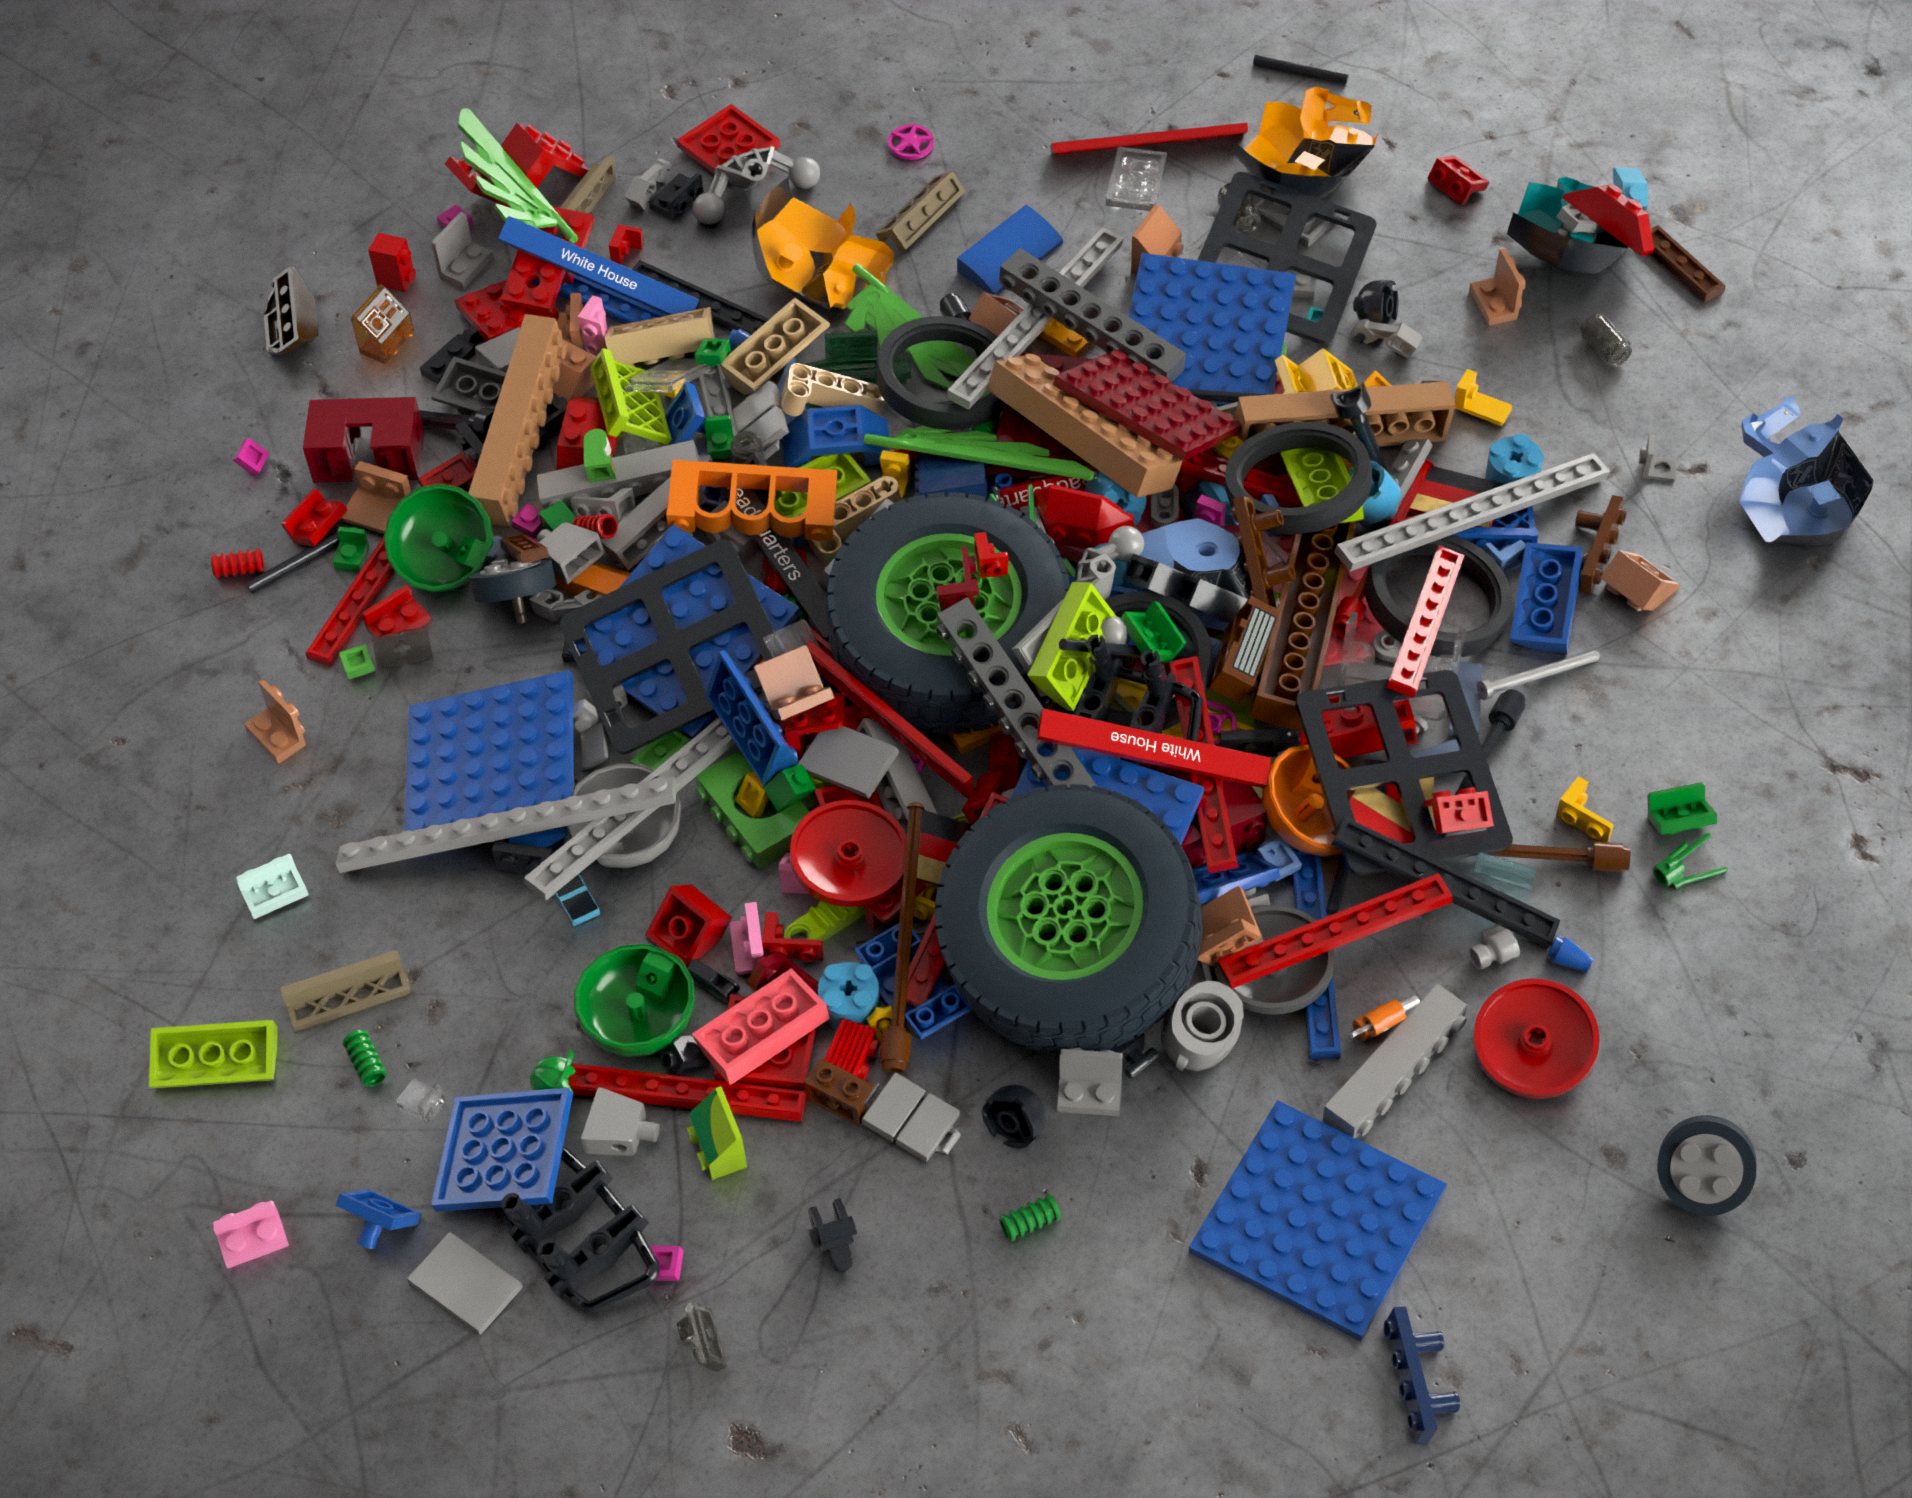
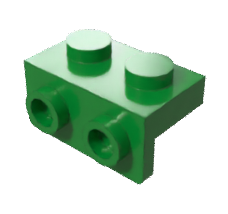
(1154, 631)
(1680, 809)

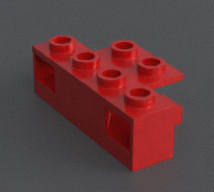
(1356, 732)

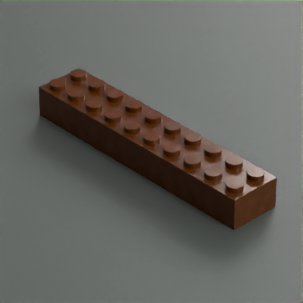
(1303, 627)

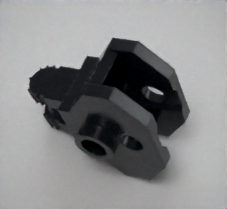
(834, 1236)

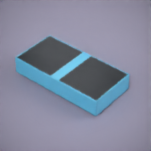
(577, 901)

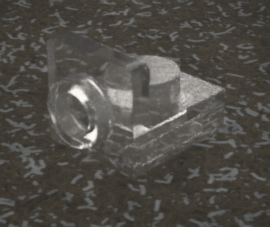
(421, 1100)

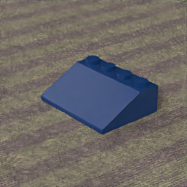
(748, 721)

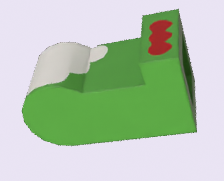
(597, 456)

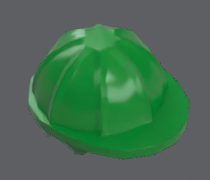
(552, 1072)

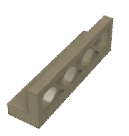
(591, 188)
(922, 210)
(337, 983)

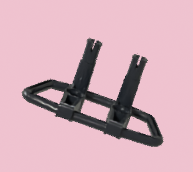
(1155, 701)
(568, 1271)

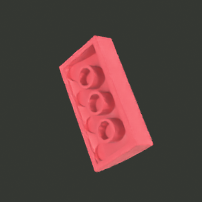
(761, 1026)

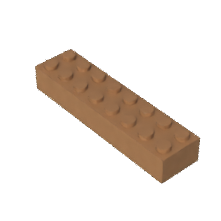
(1395, 413)
(517, 418)
(1102, 442)

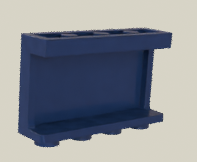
(950, 474)

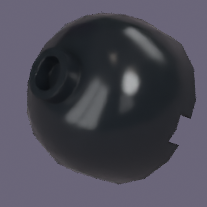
(1377, 302)
(1014, 1114)

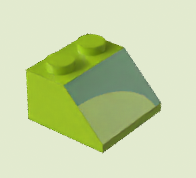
(717, 1136)

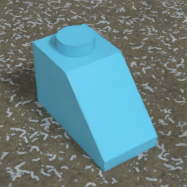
(1632, 184)

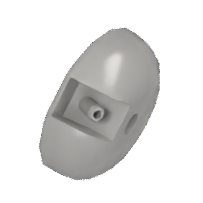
(646, 839)

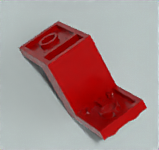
(531, 152)

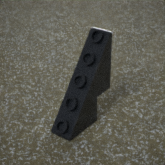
(1183, 587)

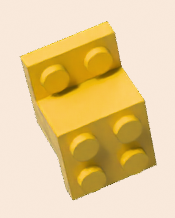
(1316, 373)

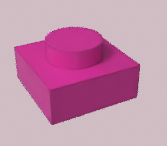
(444, 218)
(251, 456)
(1210, 510)
(528, 521)
(670, 1262)

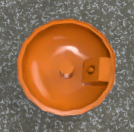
(1297, 802)

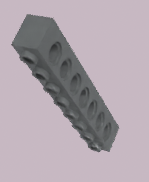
(1089, 315)
(964, 618)

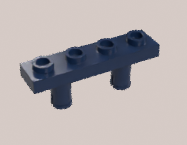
(1412, 1385)

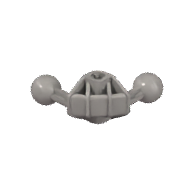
(746, 172)
(1100, 570)

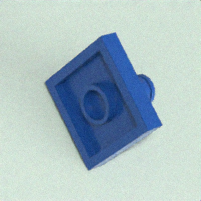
(685, 415)
(378, 1214)

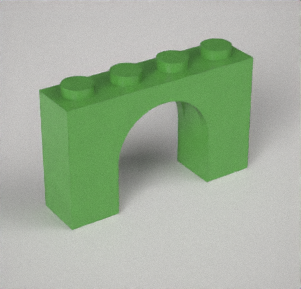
(759, 839)

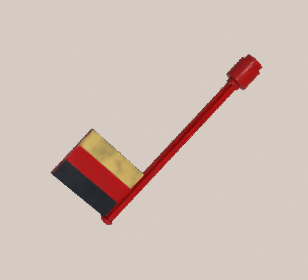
(1429, 491)

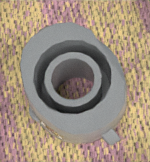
(1209, 1007)

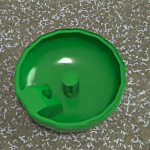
(438, 536)
(634, 1000)

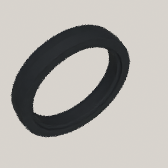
(922, 411)
(1304, 435)
(1478, 563)
(1183, 618)

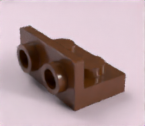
(837, 1091)

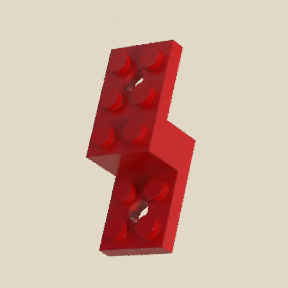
(529, 268)

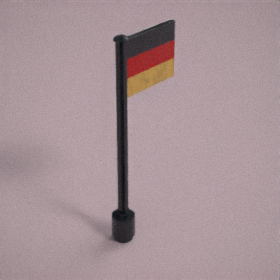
(1388, 816)

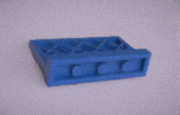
(1502, 533)

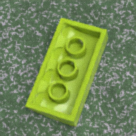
(1317, 476)
(849, 479)
(1062, 672)
(213, 1054)

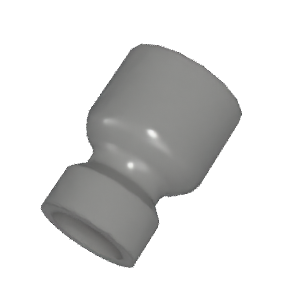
(1498, 947)

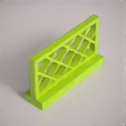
(614, 400)

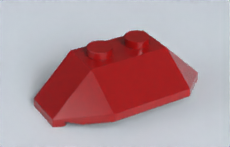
(1616, 215)
(580, 417)
(1079, 516)

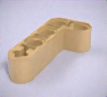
(826, 389)
(853, 511)

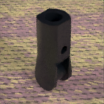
(710, 979)

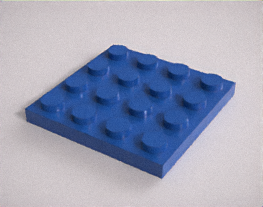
(502, 1148)

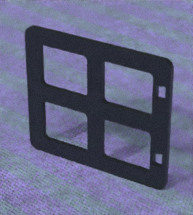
(1283, 254)
(673, 643)
(1403, 768)

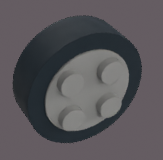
(512, 581)
(1707, 1165)

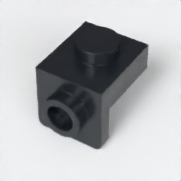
(681, 1054)

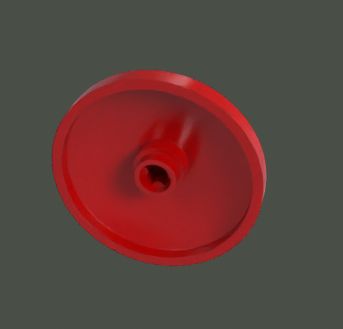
(848, 853)
(1536, 1038)

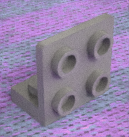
(457, 256)
(1090, 1082)

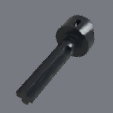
(1352, 406)
(479, 423)

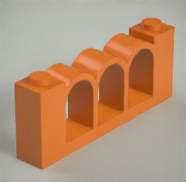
(815, 521)

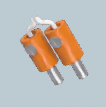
(1382, 1017)

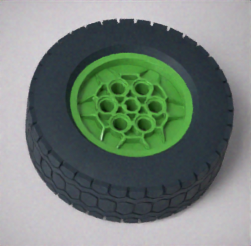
(901, 555)
(1058, 989)

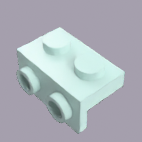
(271, 886)

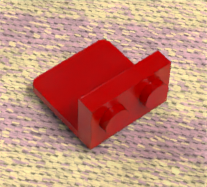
(816, 719)

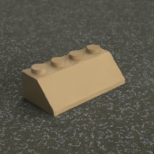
(659, 337)
(772, 346)

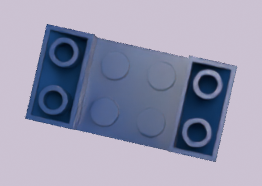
(833, 432)
(944, 1002)

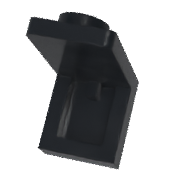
(554, 421)

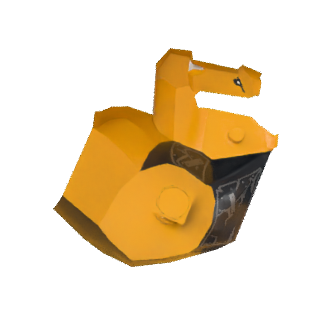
(1300, 147)
(812, 252)

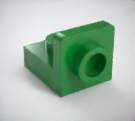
(712, 351)
(719, 436)
(351, 549)

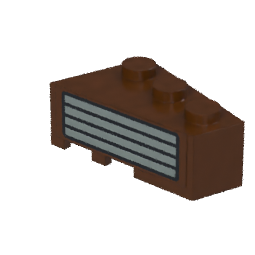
(1243, 649)

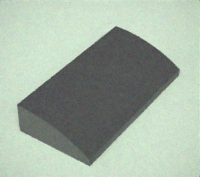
(469, 386)

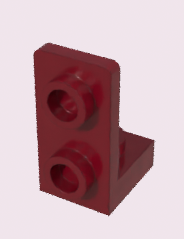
(955, 592)
(774, 965)

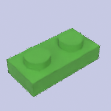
(660, 750)

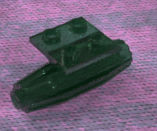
(856, 356)

